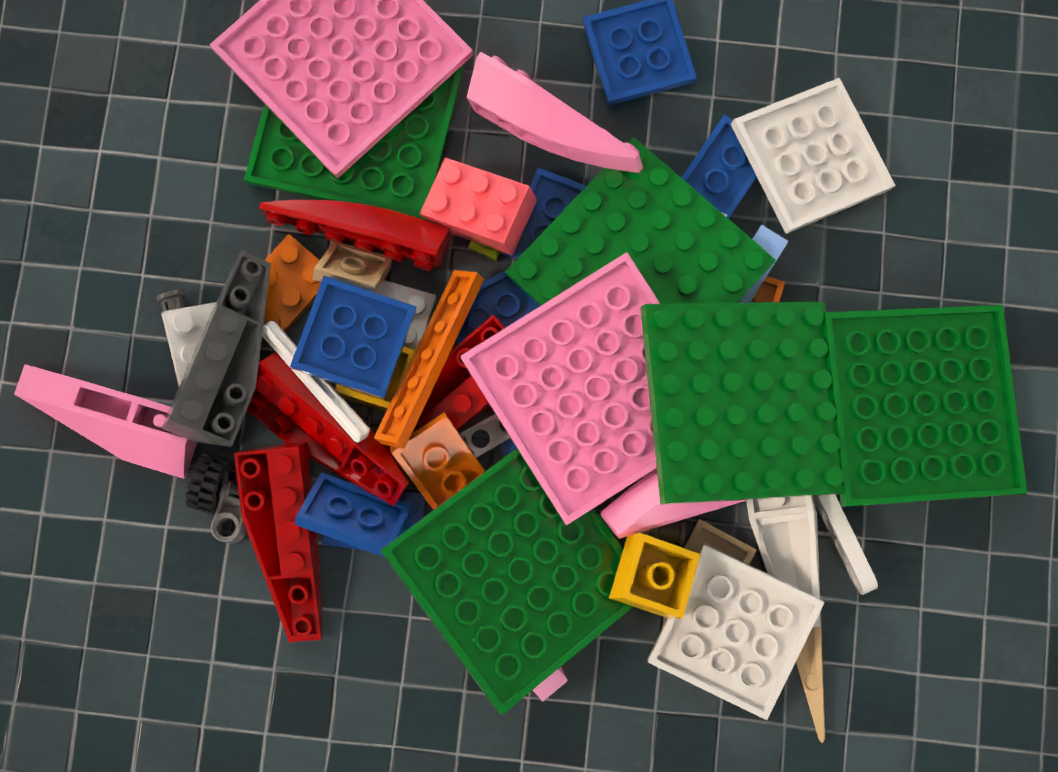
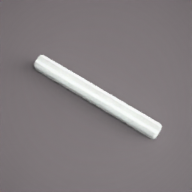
(319, 387)

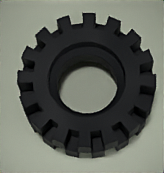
(208, 481)

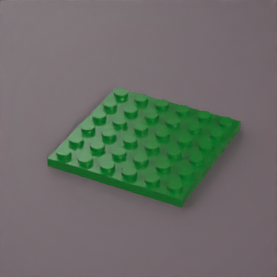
(389, 175)
(663, 224)
(741, 401)
(924, 404)
(510, 579)

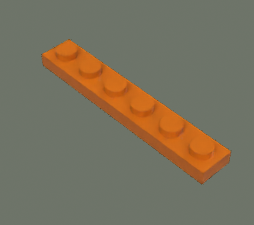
(429, 359)

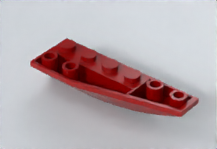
(366, 227)
(455, 388)
(298, 416)
(271, 492)

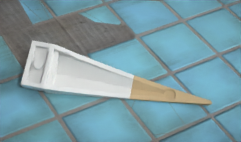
(789, 549)

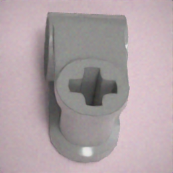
(228, 509)

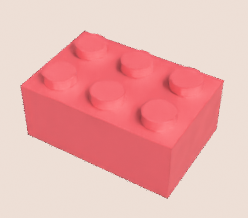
(479, 205)

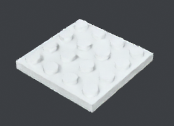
(812, 155)
(737, 632)

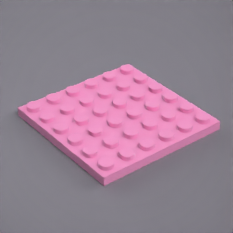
(341, 67)
(576, 388)

